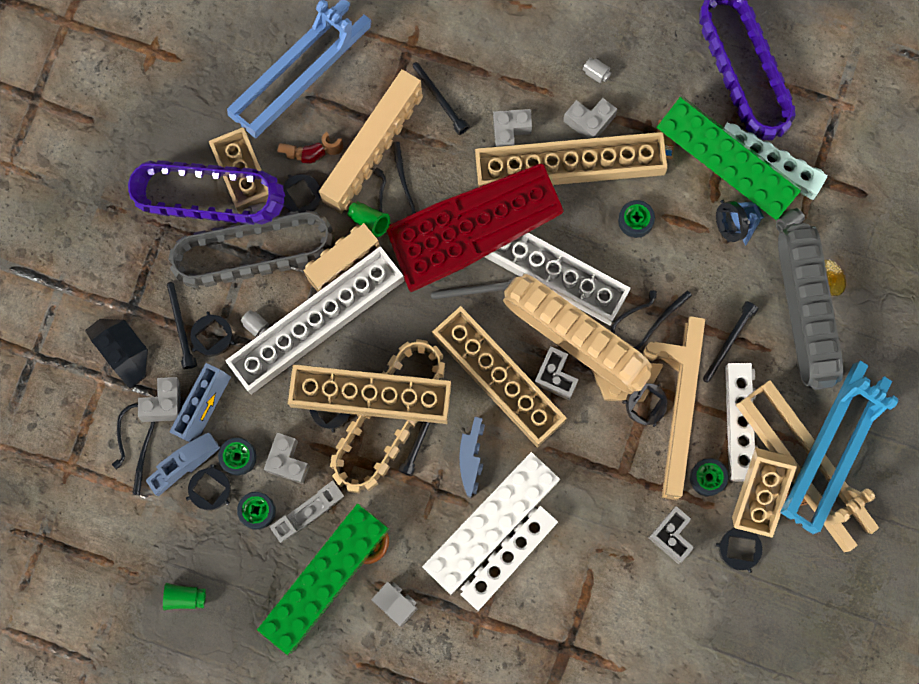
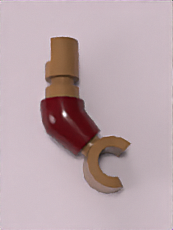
(314, 152)

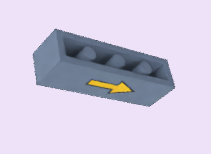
(200, 403)

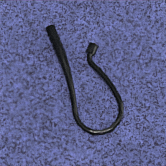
(399, 164)
(652, 296)
(118, 463)

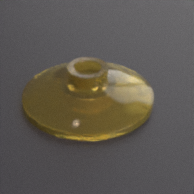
(836, 278)

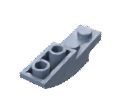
(182, 461)
(470, 465)

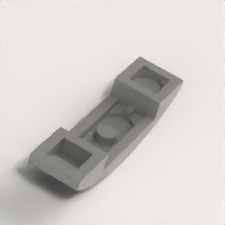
(307, 512)

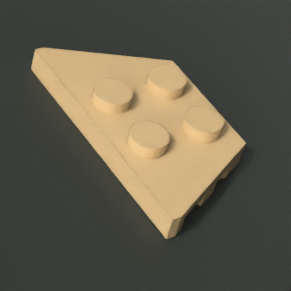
(612, 393)

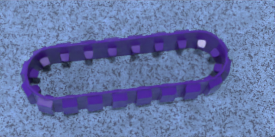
(730, 78)
(142, 174)

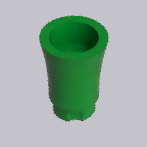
(375, 220)
(183, 597)

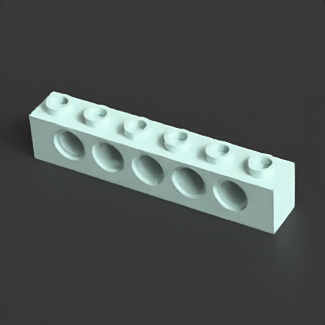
(782, 158)

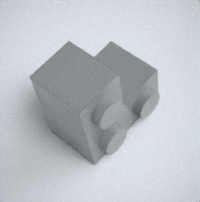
(590, 123)
(509, 124)
(552, 379)
(164, 406)
(281, 461)
(667, 535)
(394, 603)

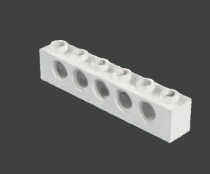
(736, 372)
(546, 524)

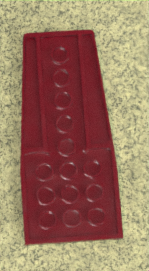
(472, 225)

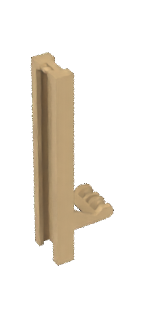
(686, 361)
(852, 498)

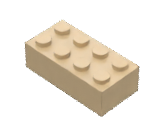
(236, 151)
(341, 257)
(764, 492)

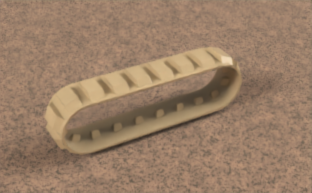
(578, 333)
(402, 435)

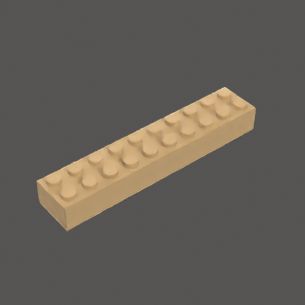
(578, 159)

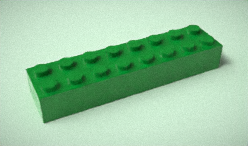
(729, 157)
(323, 579)

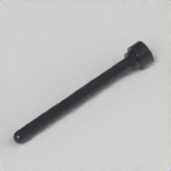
(459, 124)
(748, 311)
(188, 360)
(408, 466)

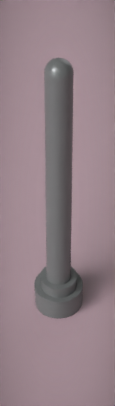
(470, 290)

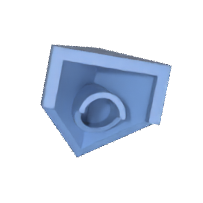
(753, 214)

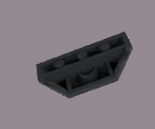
(120, 349)

